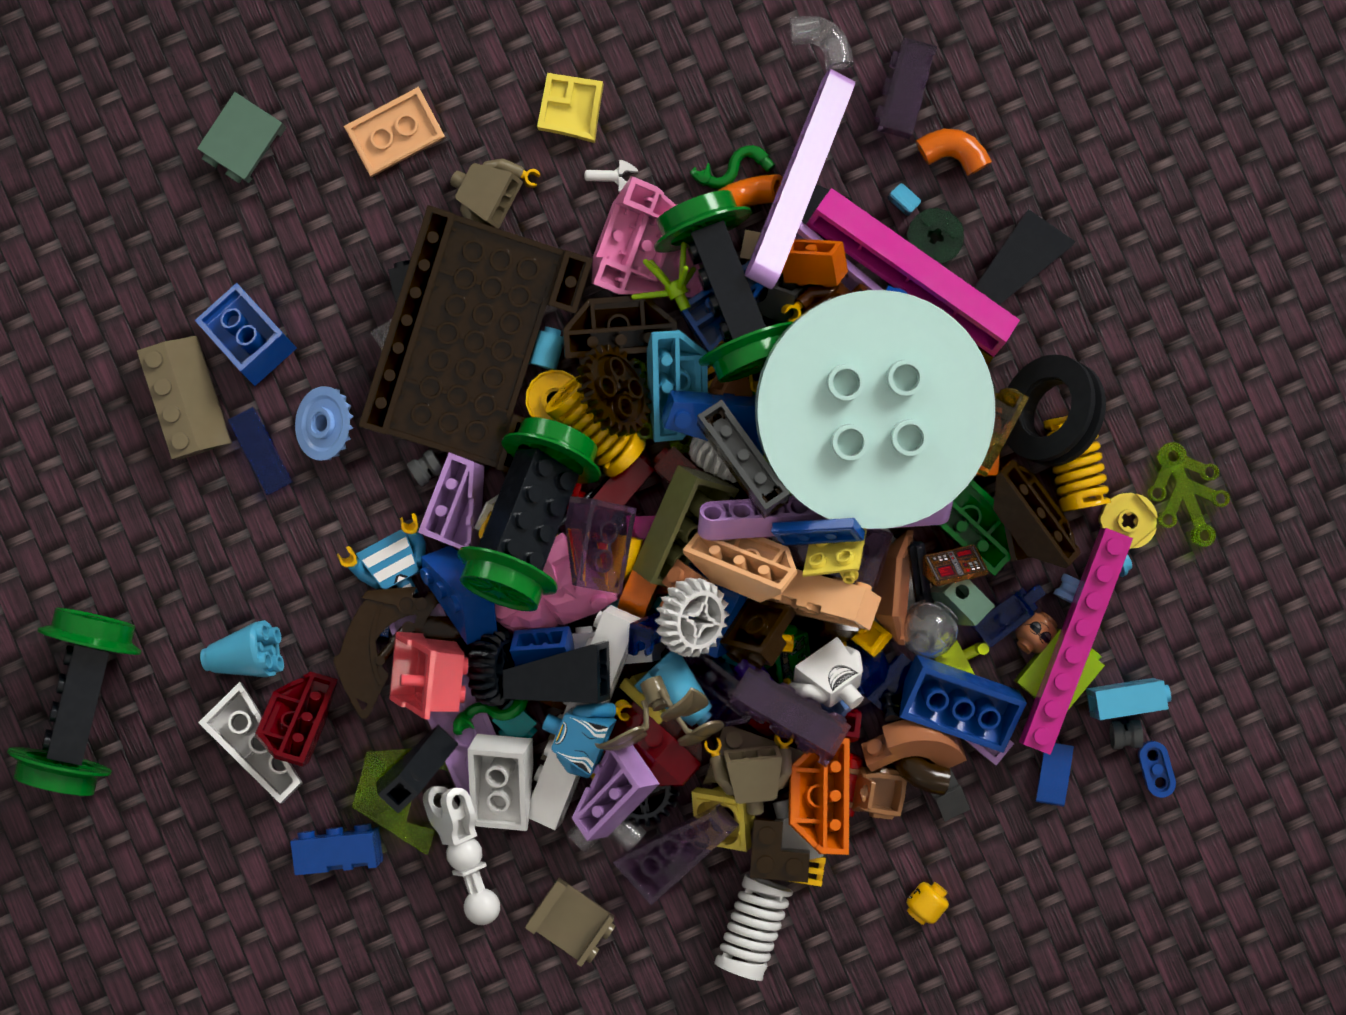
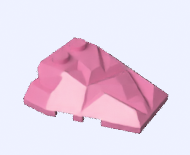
(564, 606)

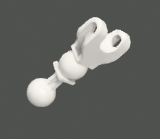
(457, 830)

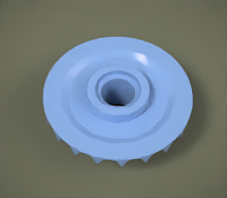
(323, 423)

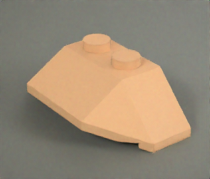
(745, 566)

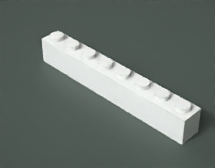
(554, 785)

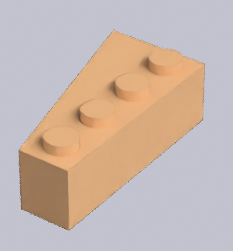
(831, 600)

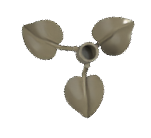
(658, 698)

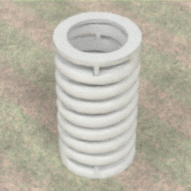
(768, 926)

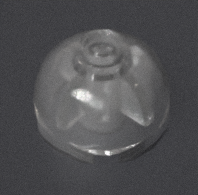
(930, 629)

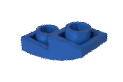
(1055, 775)

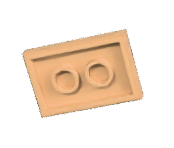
(394, 132)

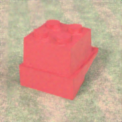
(427, 674)

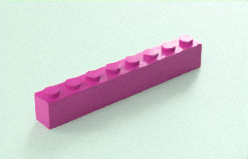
(912, 270)
(1075, 640)

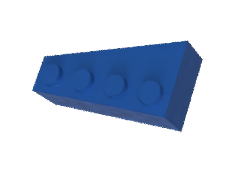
(684, 406)

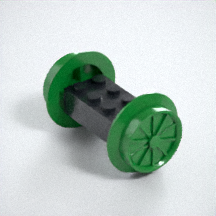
(705, 227)
(528, 513)
(61, 762)

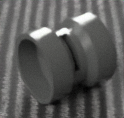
(425, 467)
(1126, 734)

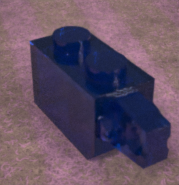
(1008, 615)

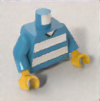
(390, 560)

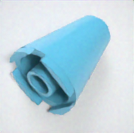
(678, 680)

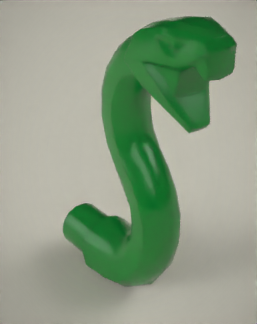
(757, 153)
(464, 719)

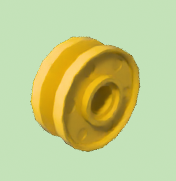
(541, 388)

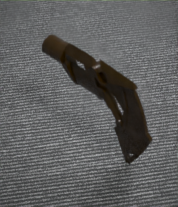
(359, 663)

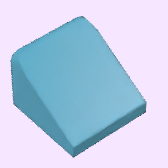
(904, 199)

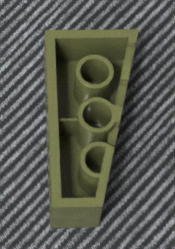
(678, 520)

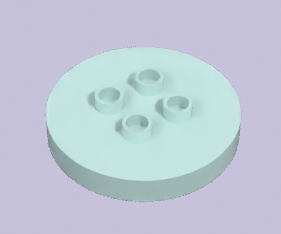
(875, 408)

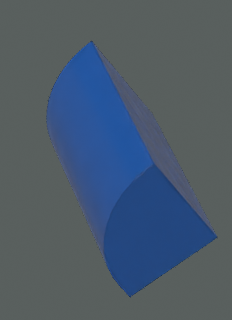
(540, 643)

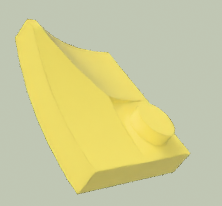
(571, 106)

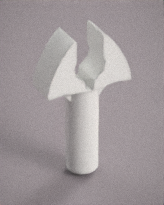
(611, 175)

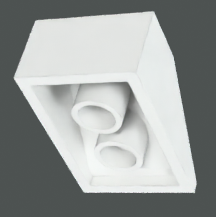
(501, 780)

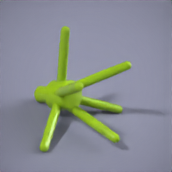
(674, 289)

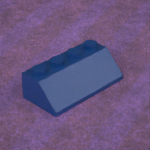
(960, 703)

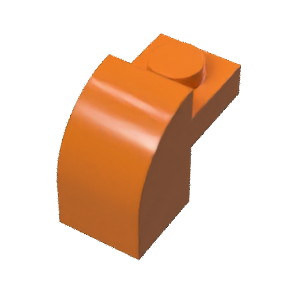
(638, 595)

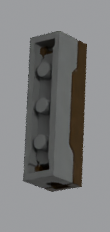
(743, 459)

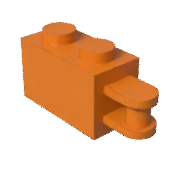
(815, 263)

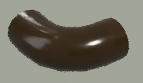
(924, 775)

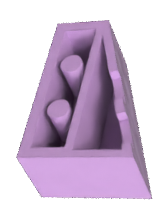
(455, 503)
(614, 793)

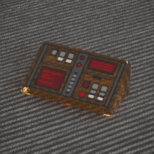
(954, 565)

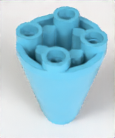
(246, 652)

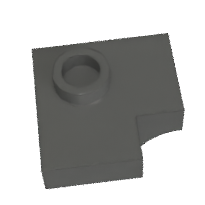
(782, 293)

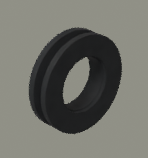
(1083, 420)

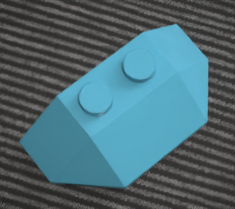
(672, 366)

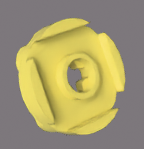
(1129, 504)

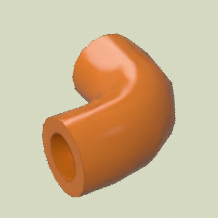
(954, 144)
(755, 190)

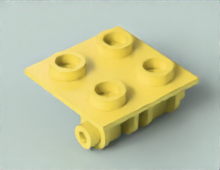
(835, 558)

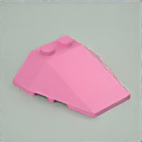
(630, 239)

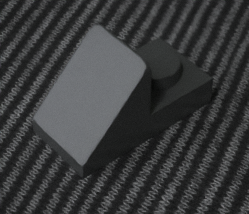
(953, 801)

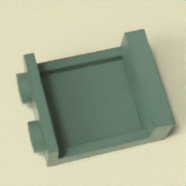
(240, 138)

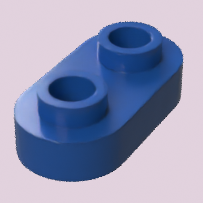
(1157, 768)

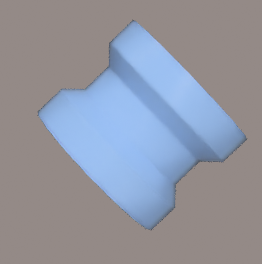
(1067, 588)

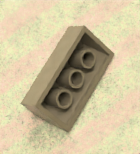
(184, 397)

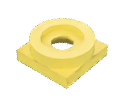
(707, 798)

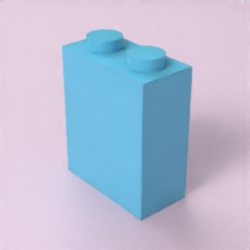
(1128, 698)

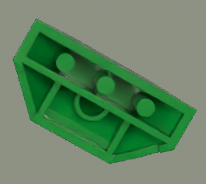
(977, 524)

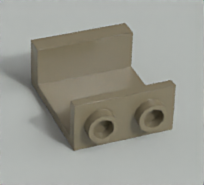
(571, 921)

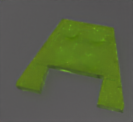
(375, 808)

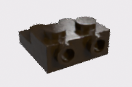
(758, 632)

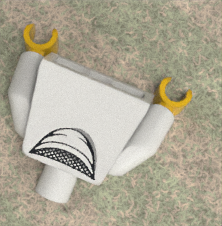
(830, 675)

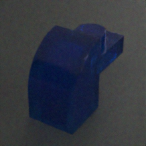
(874, 669)

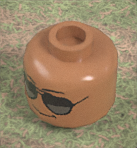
(1036, 633)

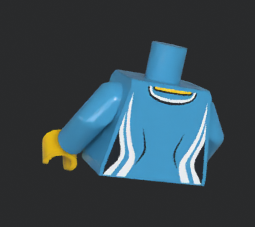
(579, 733)

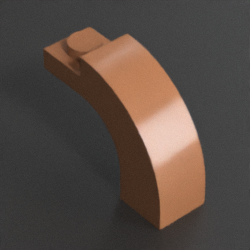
(910, 739)

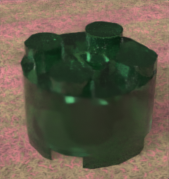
(939, 222)

